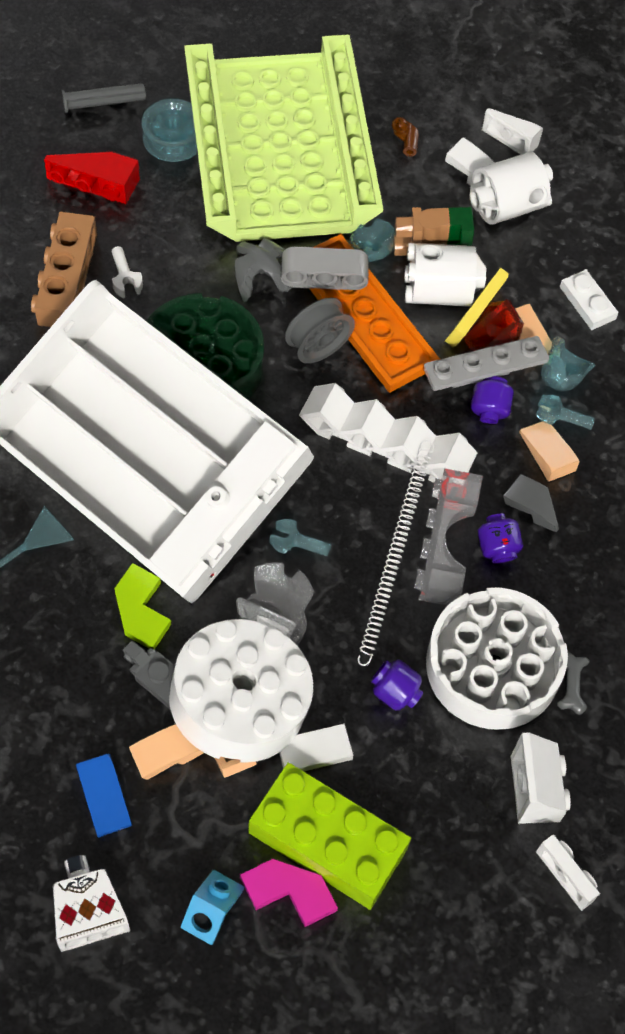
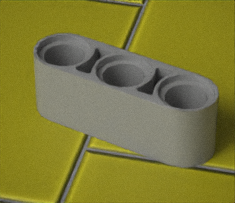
(325, 268)

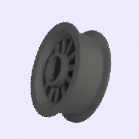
(319, 330)

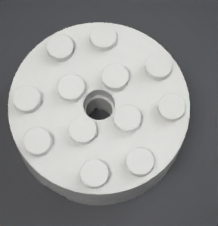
(240, 690)
(503, 690)

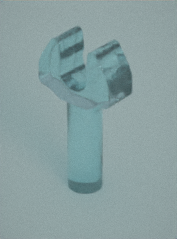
(551, 410)
(296, 539)

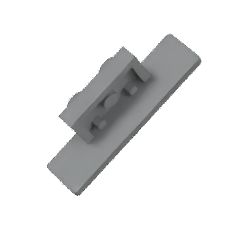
(485, 363)

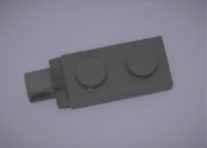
(150, 671)

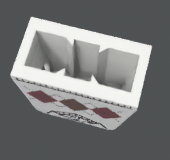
(86, 906)

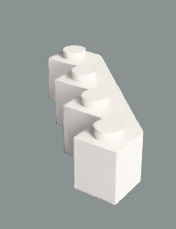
(372, 428)

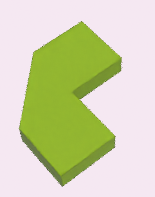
(138, 620)

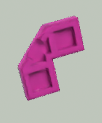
(277, 879)

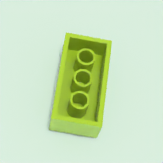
(329, 835)

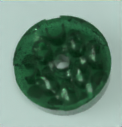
(217, 335)

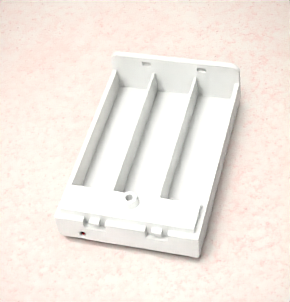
(146, 441)

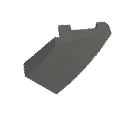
(533, 499)

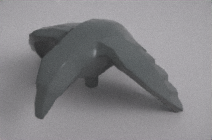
(258, 260)

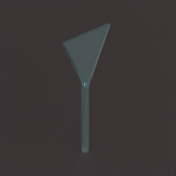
(44, 532)

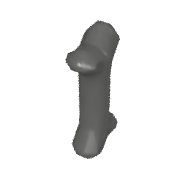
(572, 698)

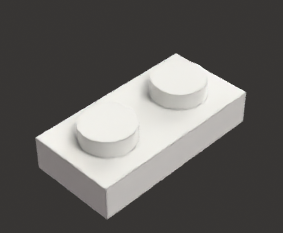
(588, 299)
(560, 861)

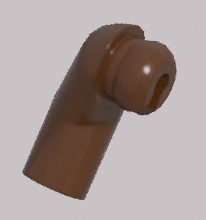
(408, 134)

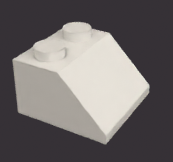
(539, 780)

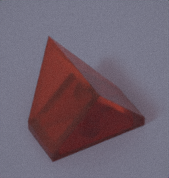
(495, 326)

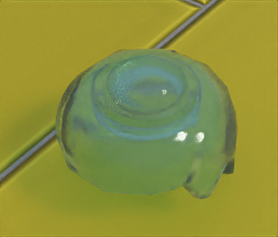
(374, 240)

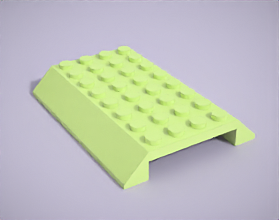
(282, 143)

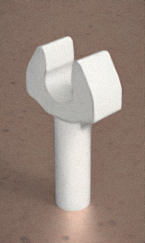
(125, 275)

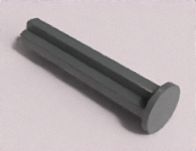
(103, 96)

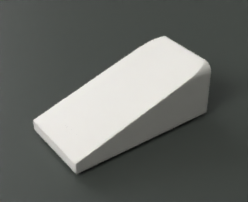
(512, 131)

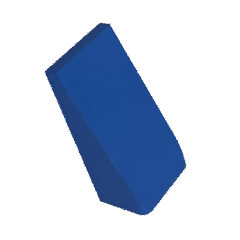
(103, 795)

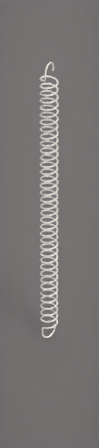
(396, 549)

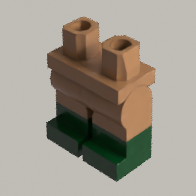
(434, 226)

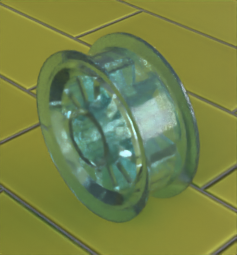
(169, 130)

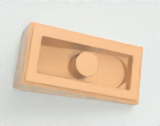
(549, 450)

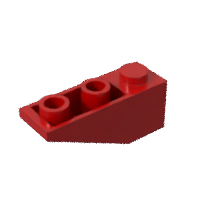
(97, 173)

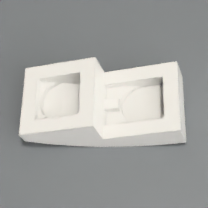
(467, 158)

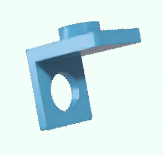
(213, 899)

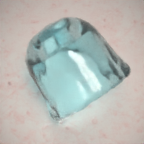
(564, 368)

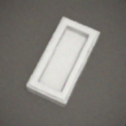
(318, 748)

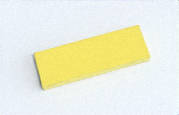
(477, 308)

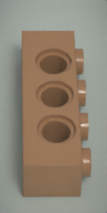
(65, 266)

